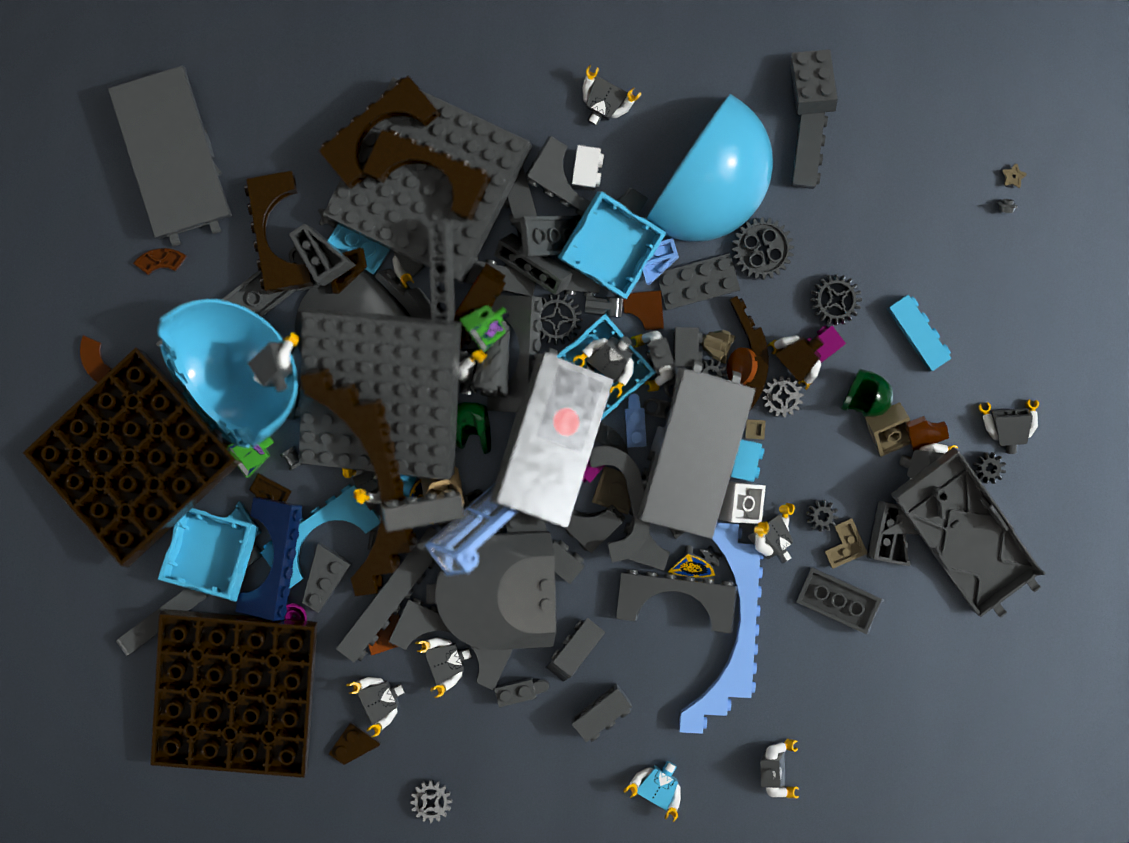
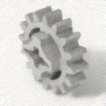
(790, 395)
(425, 795)

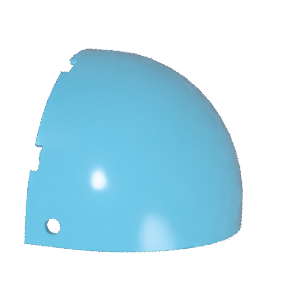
(719, 179)
(209, 354)

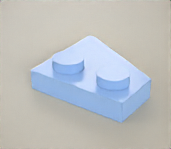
(661, 260)

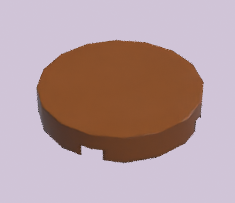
(742, 361)

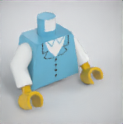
(658, 787)

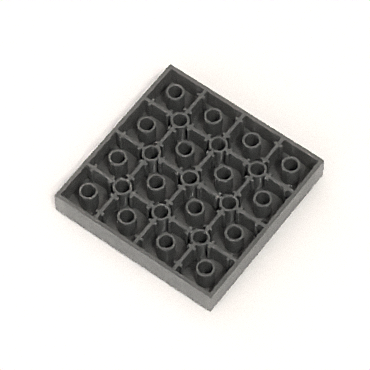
(417, 194)
(389, 358)

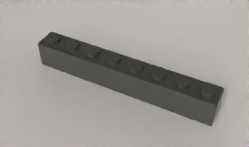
(388, 600)

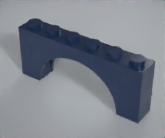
(282, 523)

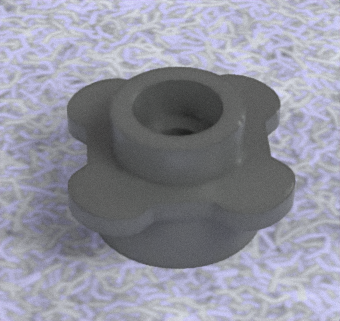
(1007, 205)

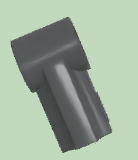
(610, 306)

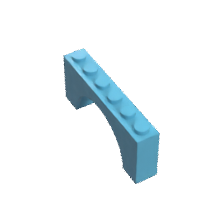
(341, 508)

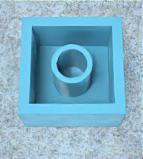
(747, 461)

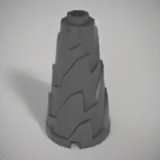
(493, 372)

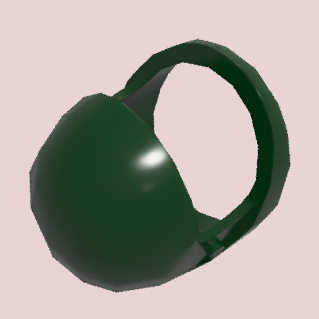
(869, 394)
(473, 420)

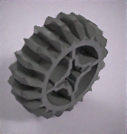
(830, 292)
(573, 320)

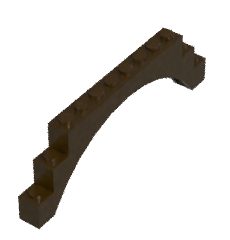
(370, 426)

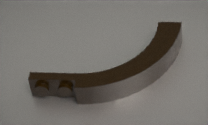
(757, 344)

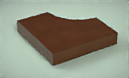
(647, 308)
(924, 432)

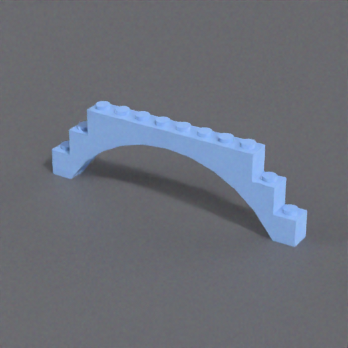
(738, 672)

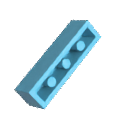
(919, 333)

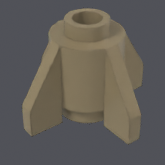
(718, 344)

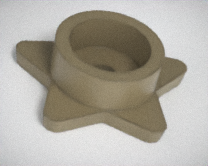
(1013, 171)

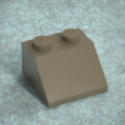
(889, 430)

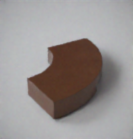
(159, 259)
(92, 360)

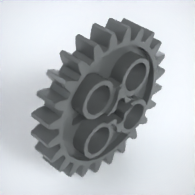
(745, 253)

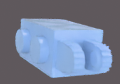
(635, 423)

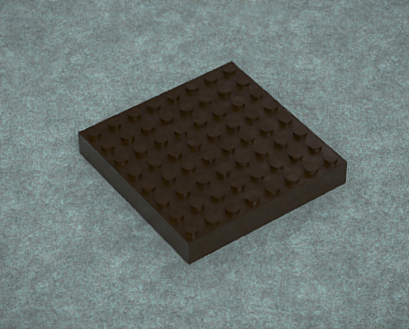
(131, 457)
(233, 693)

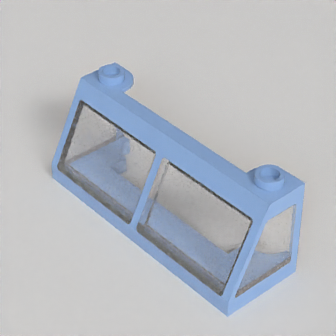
(457, 541)

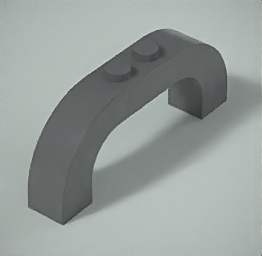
(632, 543)

